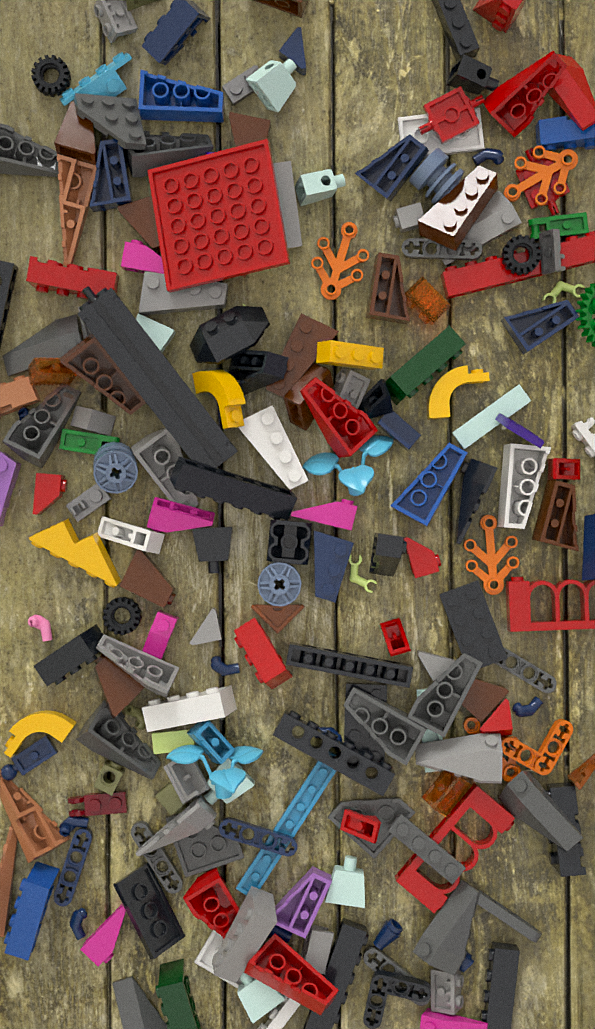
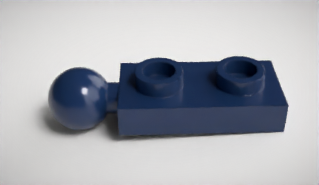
(29, 758)

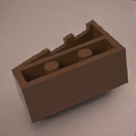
(387, 293)
(556, 516)

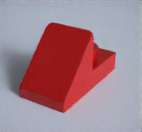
(360, 825)

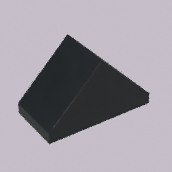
(377, 401)

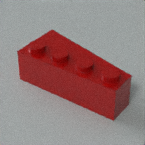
(68, 279)
(291, 975)

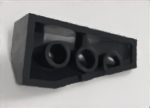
(474, 482)

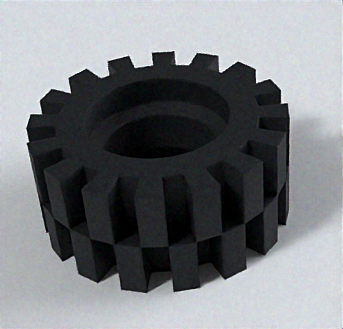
(42, 67)
(530, 246)
(113, 625)

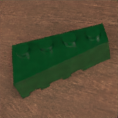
(424, 364)
(175, 996)

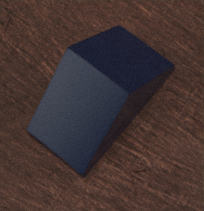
(294, 50)

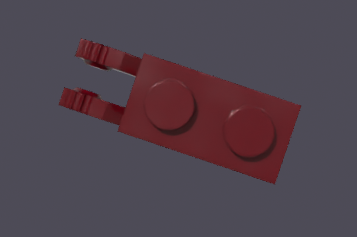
(100, 804)

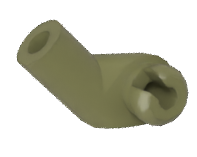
(138, 714)

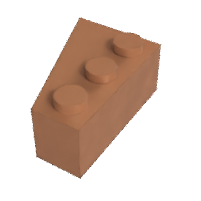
(17, 395)

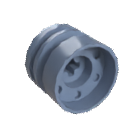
(436, 176)
(115, 456)
(279, 596)

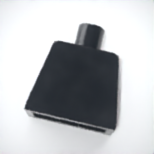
(471, 76)
(213, 546)

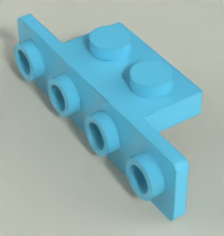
(104, 82)

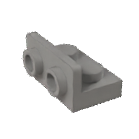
(114, 18)
(351, 386)
(446, 991)

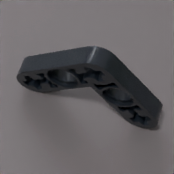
(388, 987)

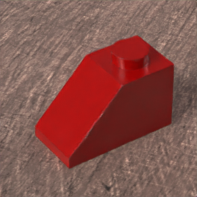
(48, 490)
(421, 559)

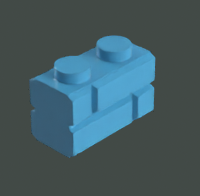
(212, 741)

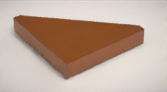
(277, 616)
(582, 773)

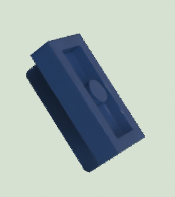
(398, 430)

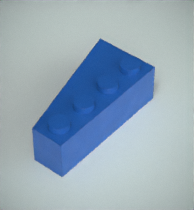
(178, 101)
(563, 133)
(431, 485)
(30, 910)

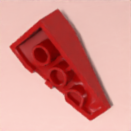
(574, 94)
(520, 96)
(338, 420)
(212, 901)

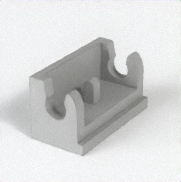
(186, 780)
(317, 947)

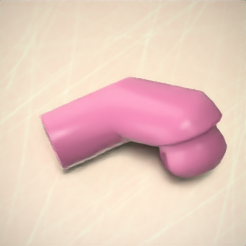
(43, 625)

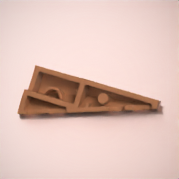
(76, 191)
(32, 827)
(7, 870)

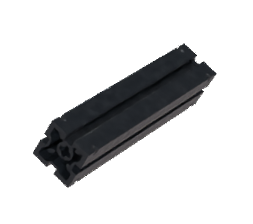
(155, 378)

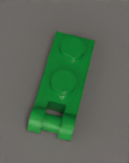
(568, 224)
(83, 441)

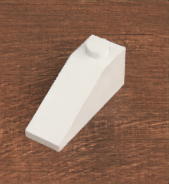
(131, 535)

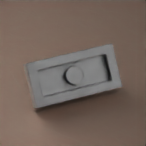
(239, 88)
(550, 250)
(88, 502)

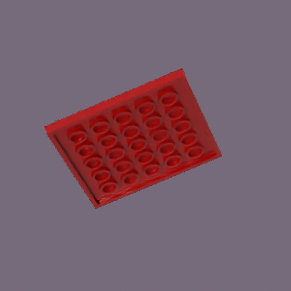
(218, 216)

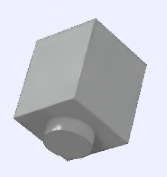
(407, 217)

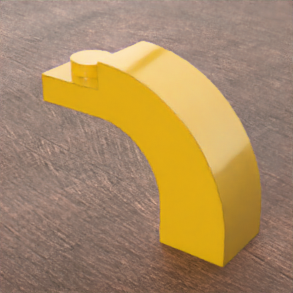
(227, 393)
(439, 397)
(45, 721)

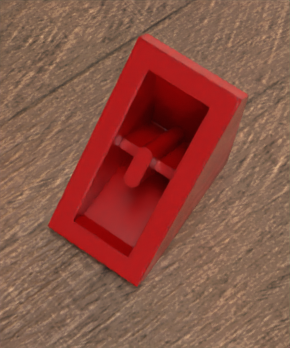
(563, 469)
(395, 637)
(499, 721)

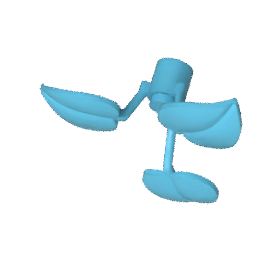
(356, 477)
(224, 780)

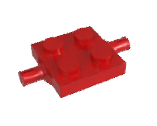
(451, 115)
(531, 192)

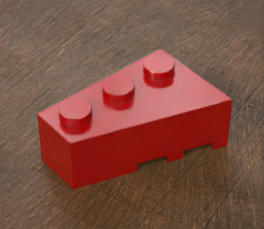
(499, 12)
(262, 654)

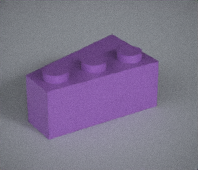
(8, 476)
(301, 904)

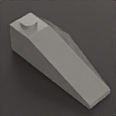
(470, 756)

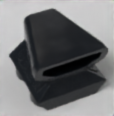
(289, 542)

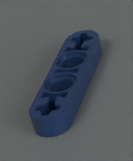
(259, 833)
(73, 866)

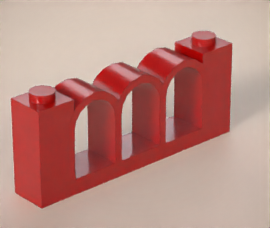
(519, 610)
(499, 818)

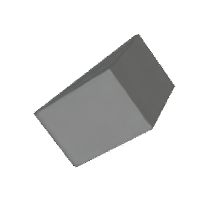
(93, 420)
(209, 630)
(434, 664)

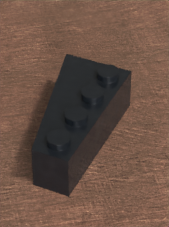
(566, 862)

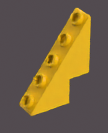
(84, 553)

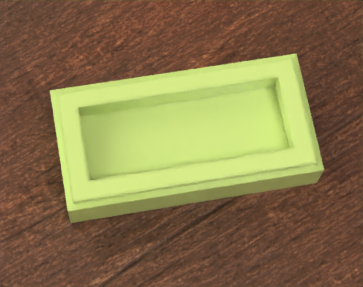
(169, 740)

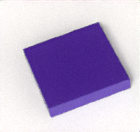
(520, 430)

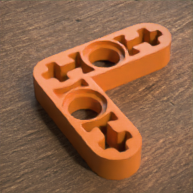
(538, 756)

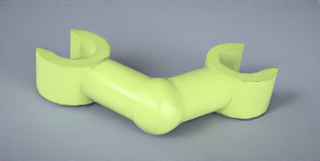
(562, 286)
(355, 578)

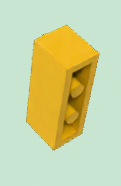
(349, 355)

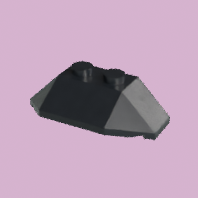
(229, 334)

